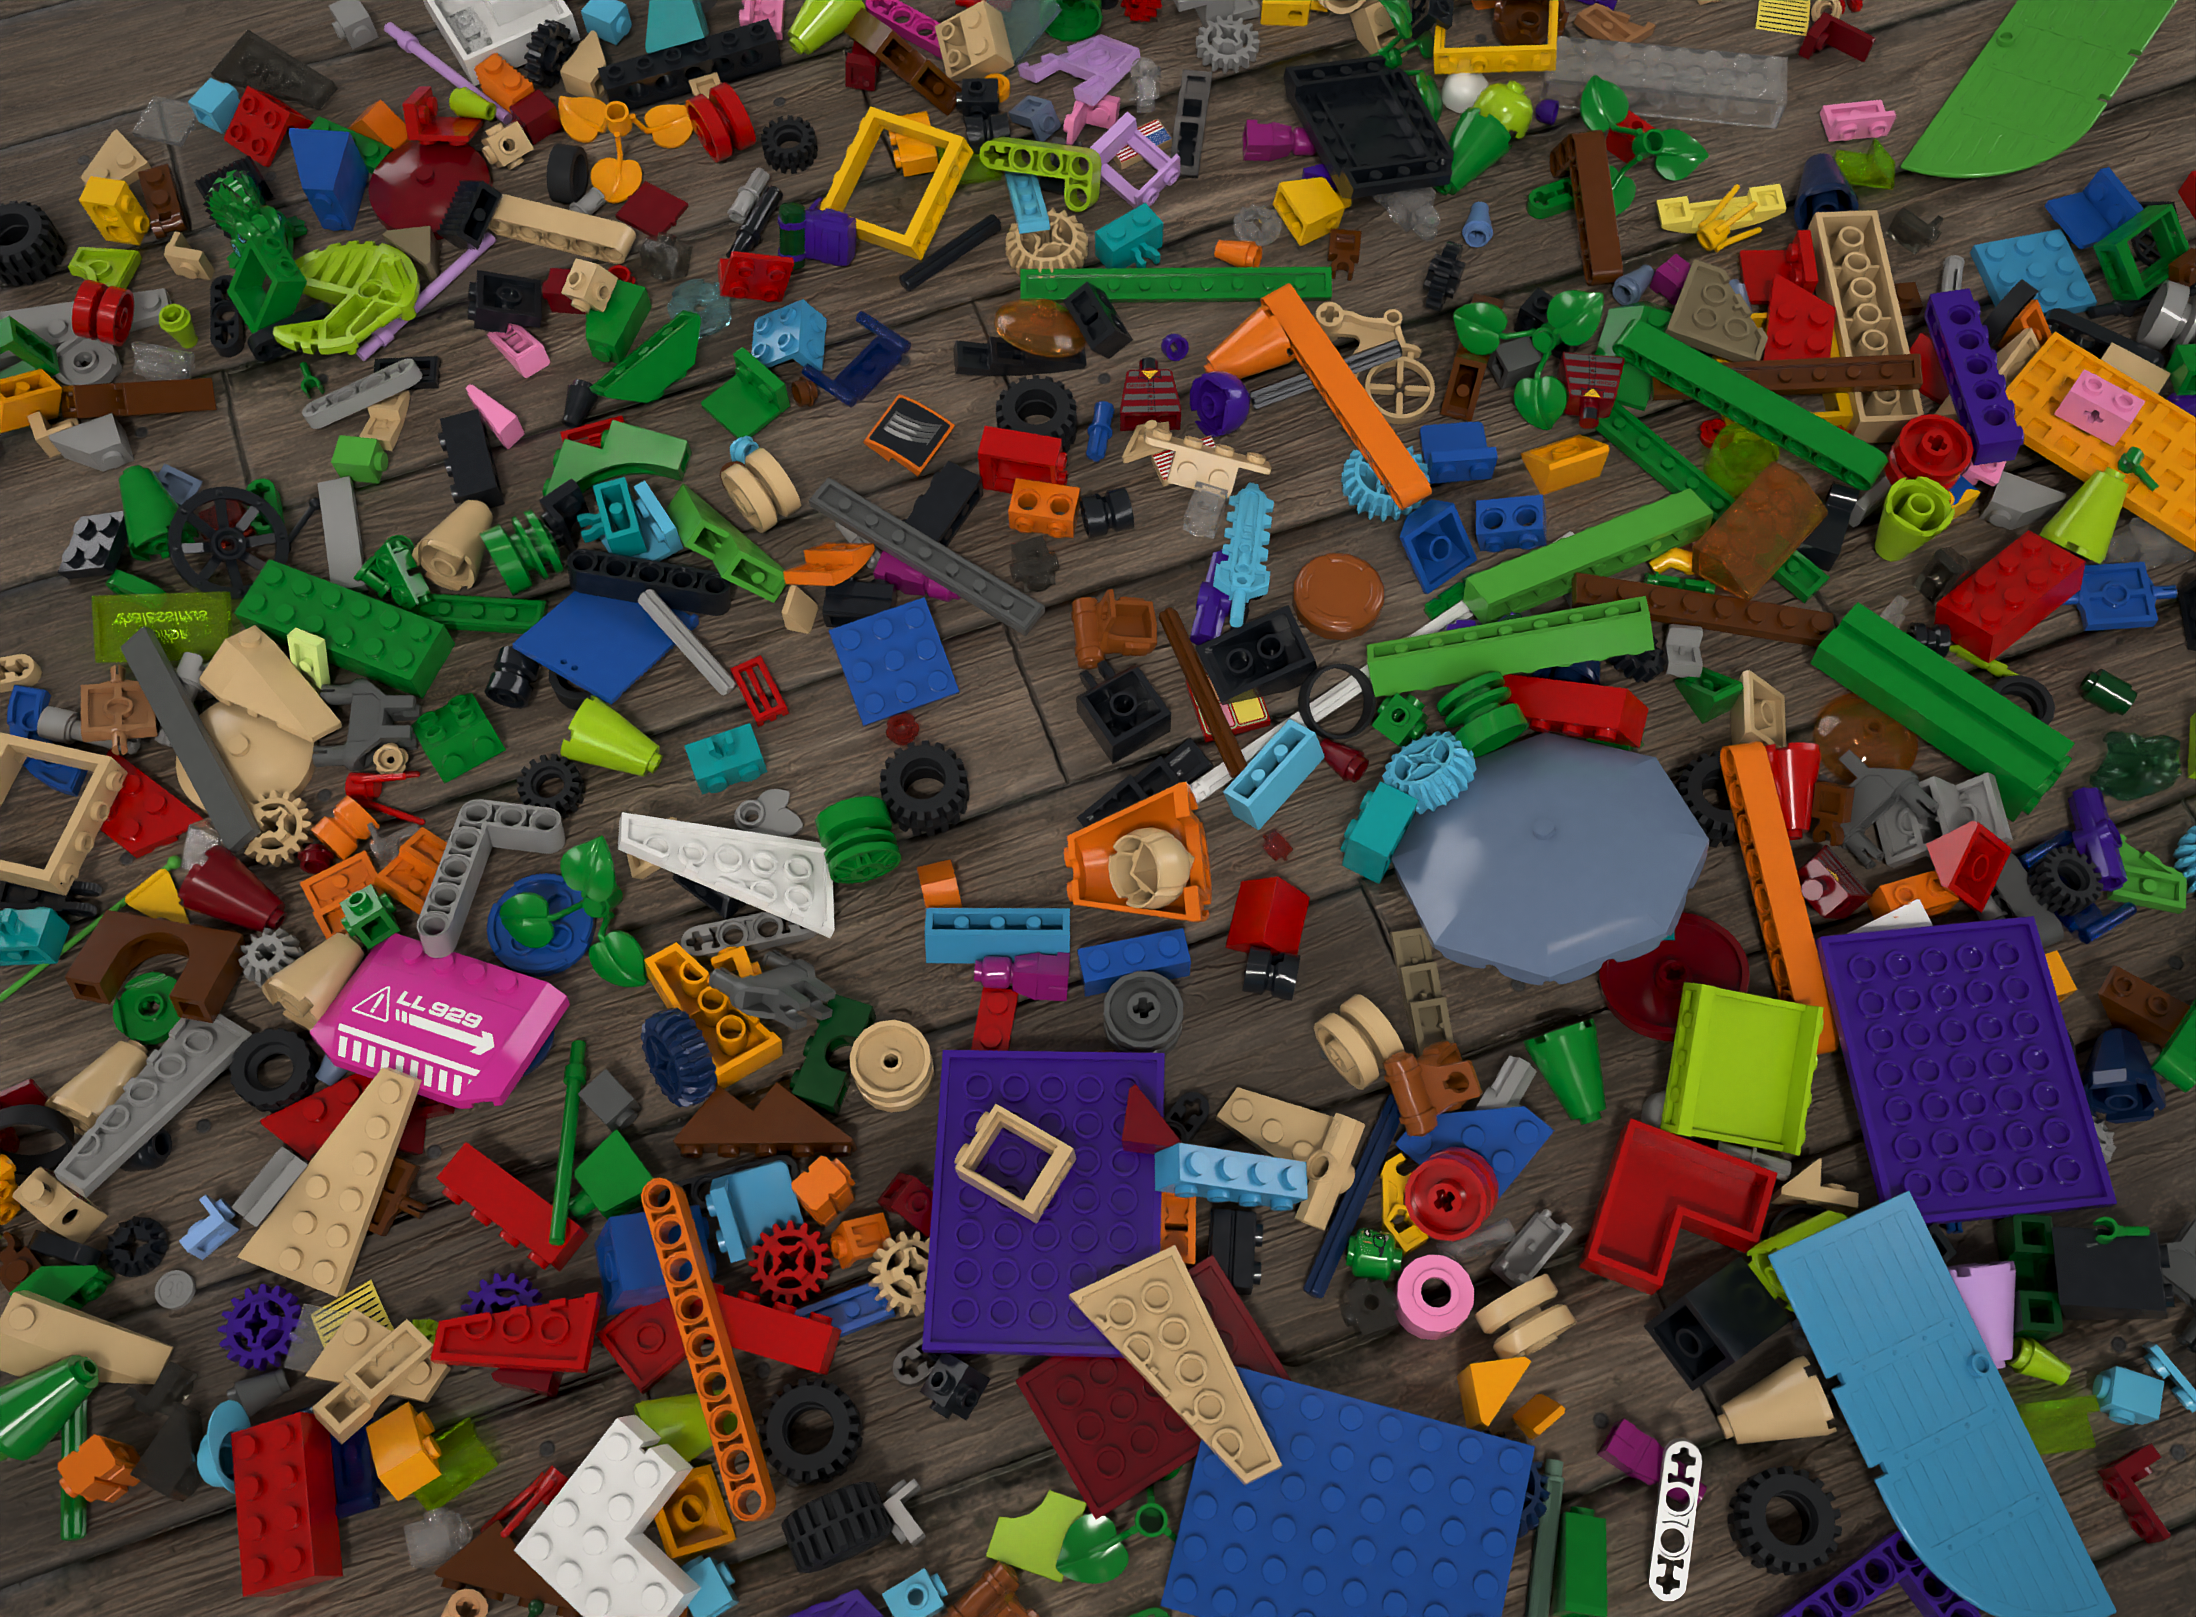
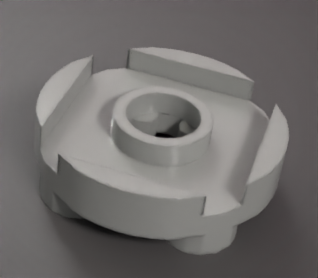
(74, 351)

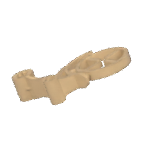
(1374, 332)

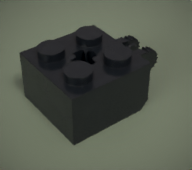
(1122, 711)

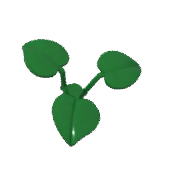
(1401, 17)
(1675, 151)
(1571, 319)
(589, 870)
(1094, 1550)

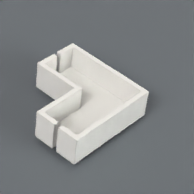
(508, 25)
(592, 1531)

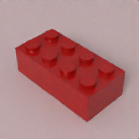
(2010, 595)
(285, 1505)

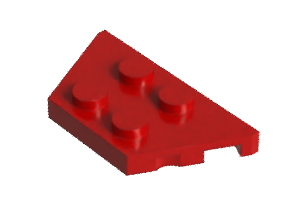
(1797, 323)
(145, 813)
(314, 1118)

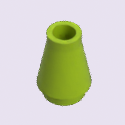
(471, 105)
(178, 324)
(2036, 1361)

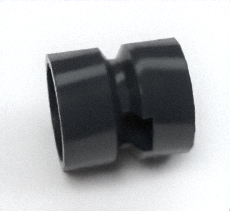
(983, 130)
(1106, 512)
(512, 678)
(1271, 973)

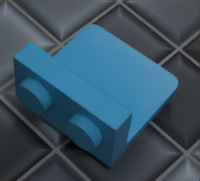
(790, 333)
(750, 1205)

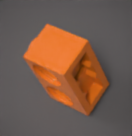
(1046, 501)
(1925, 887)
(1179, 1226)

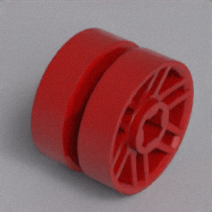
(103, 312)

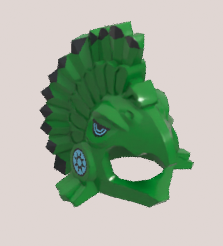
(243, 212)

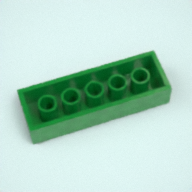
(357, 629)

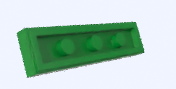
(483, 613)

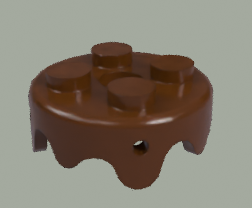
(1513, 32)

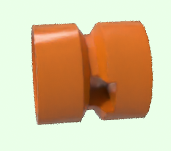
(345, 828)

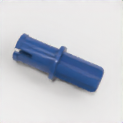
(1100, 430)

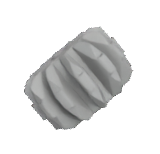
(257, 955)

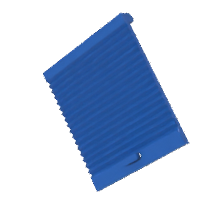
(599, 642)

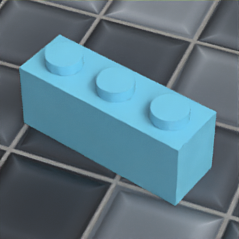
(1274, 774)

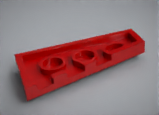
(528, 1338)

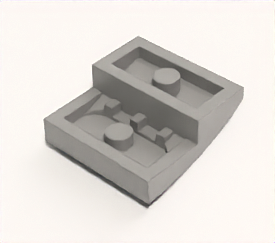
(269, 1186)

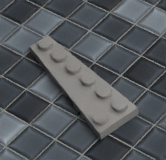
(55, 321)
(168, 1082)

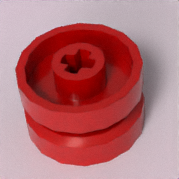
(720, 122)
(1931, 449)
(1436, 1209)

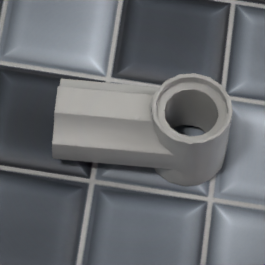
(1509, 1085)

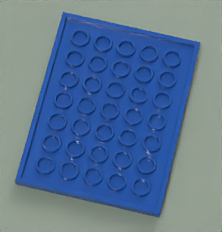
(1358, 1521)

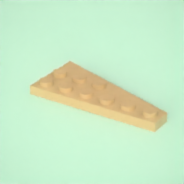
(329, 1207)
(1169, 1338)

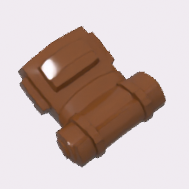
(1112, 627)
(1430, 1085)
(992, 1596)

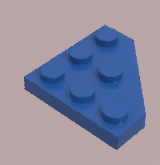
(1501, 1136)

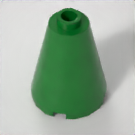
(1476, 147)
(148, 513)
(1572, 1069)
(42, 1403)

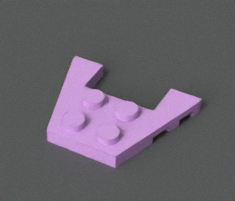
(1097, 60)

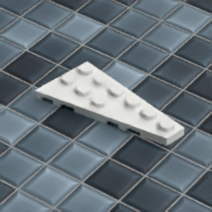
(756, 868)

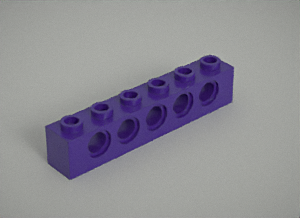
(1973, 376)

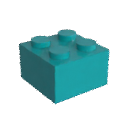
(1377, 831)

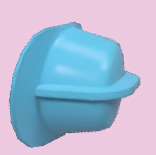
(215, 1449)

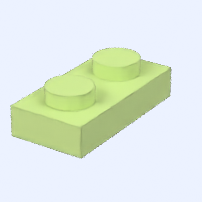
(309, 657)

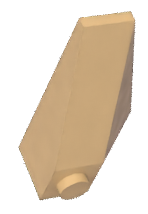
(262, 679)
(43, 1331)

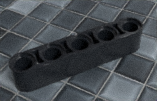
(629, 577)

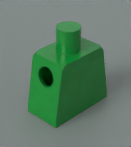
(610, 1179)

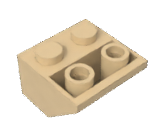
(974, 43)

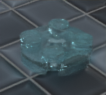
(696, 292)

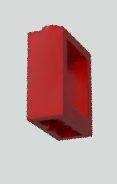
(1020, 455)

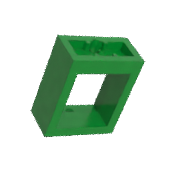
(262, 257)
(2117, 259)
(29, 347)

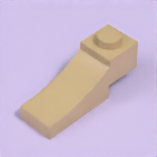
(372, 1381)

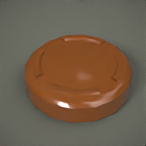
(1338, 596)

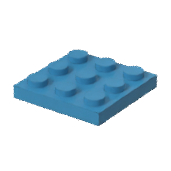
(2042, 262)

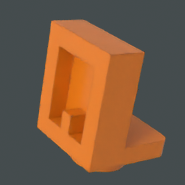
(859, 1238)

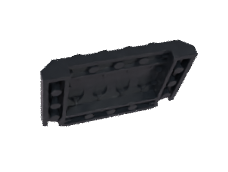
(1369, 126)

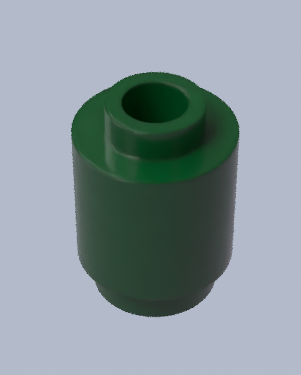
(2108, 692)

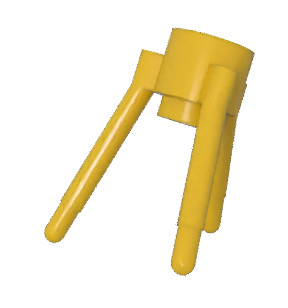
(1713, 233)

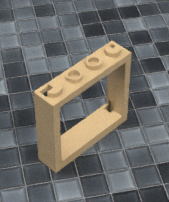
(85, 821)

